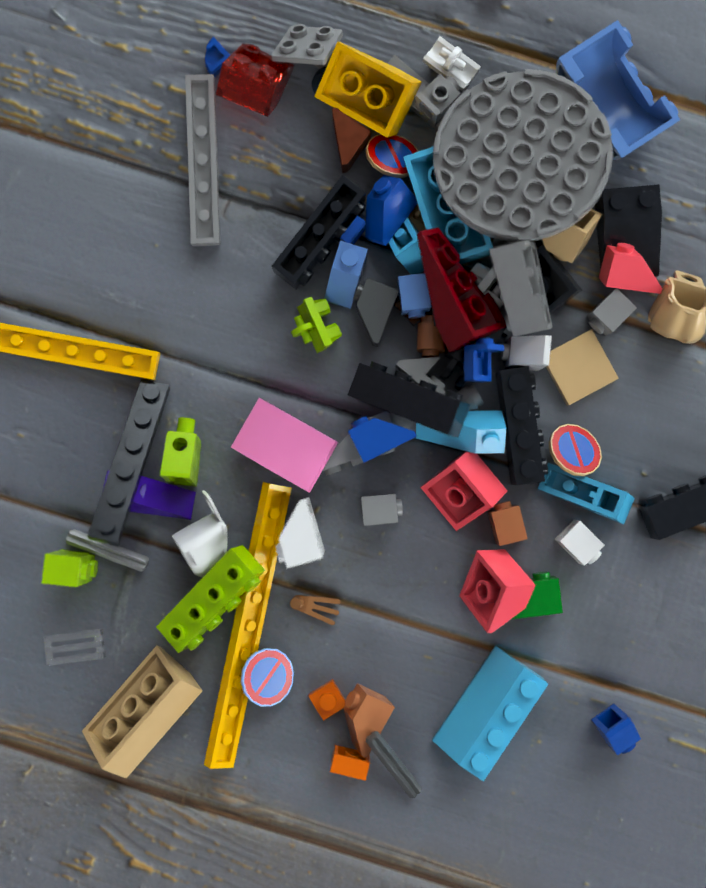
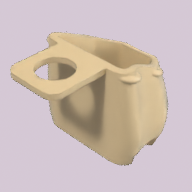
(680, 309)

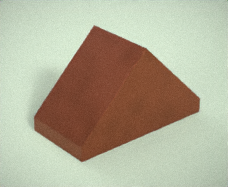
(350, 138)

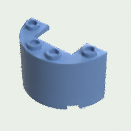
(614, 85)

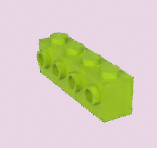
(211, 598)

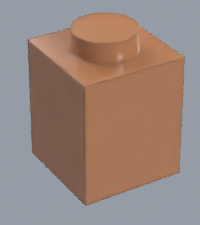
(507, 523)

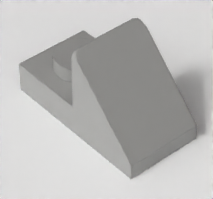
(418, 369)

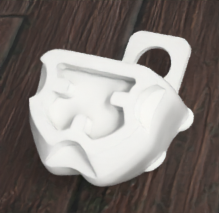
(203, 541)

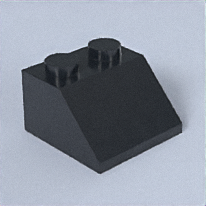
(557, 281)

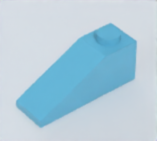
(481, 433)
(587, 494)

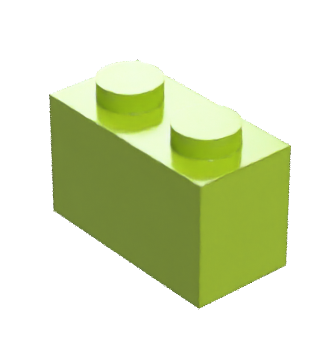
(69, 568)

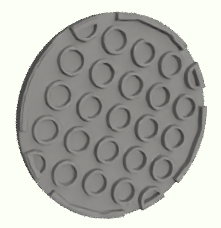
(522, 155)

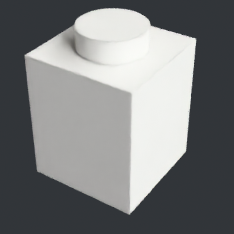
(580, 543)

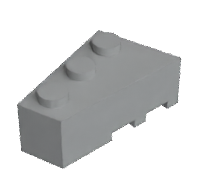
(521, 287)

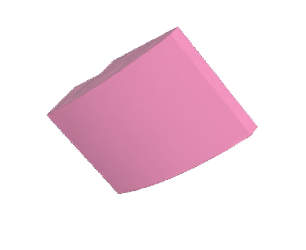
(284, 445)

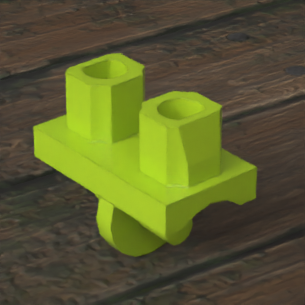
(312, 327)

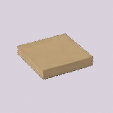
(580, 367)

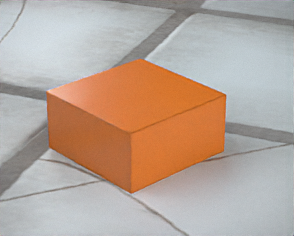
(349, 763)

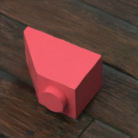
(627, 270)

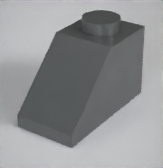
(375, 307)

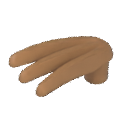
(306, 604)

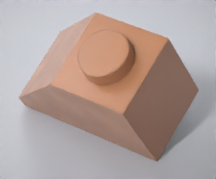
(366, 713)

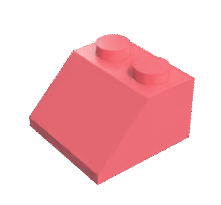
(464, 489)
(496, 588)

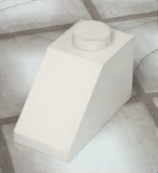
(527, 351)

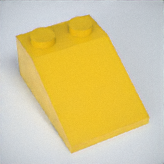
(367, 89)

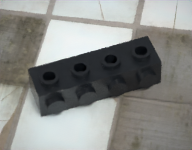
(319, 232)
(409, 400)
(522, 434)

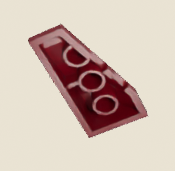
(457, 302)

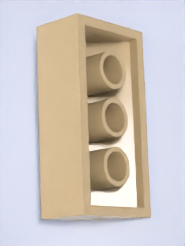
(140, 712)

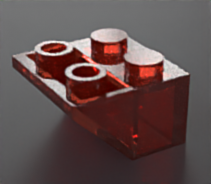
(253, 79)

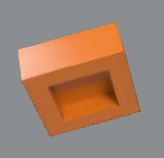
(327, 699)

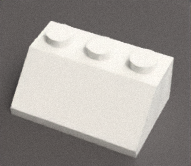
(301, 537)

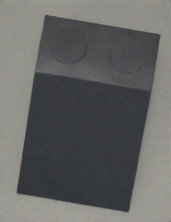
(631, 218)

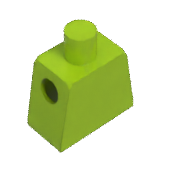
(181, 466)

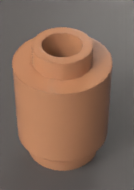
(429, 338)

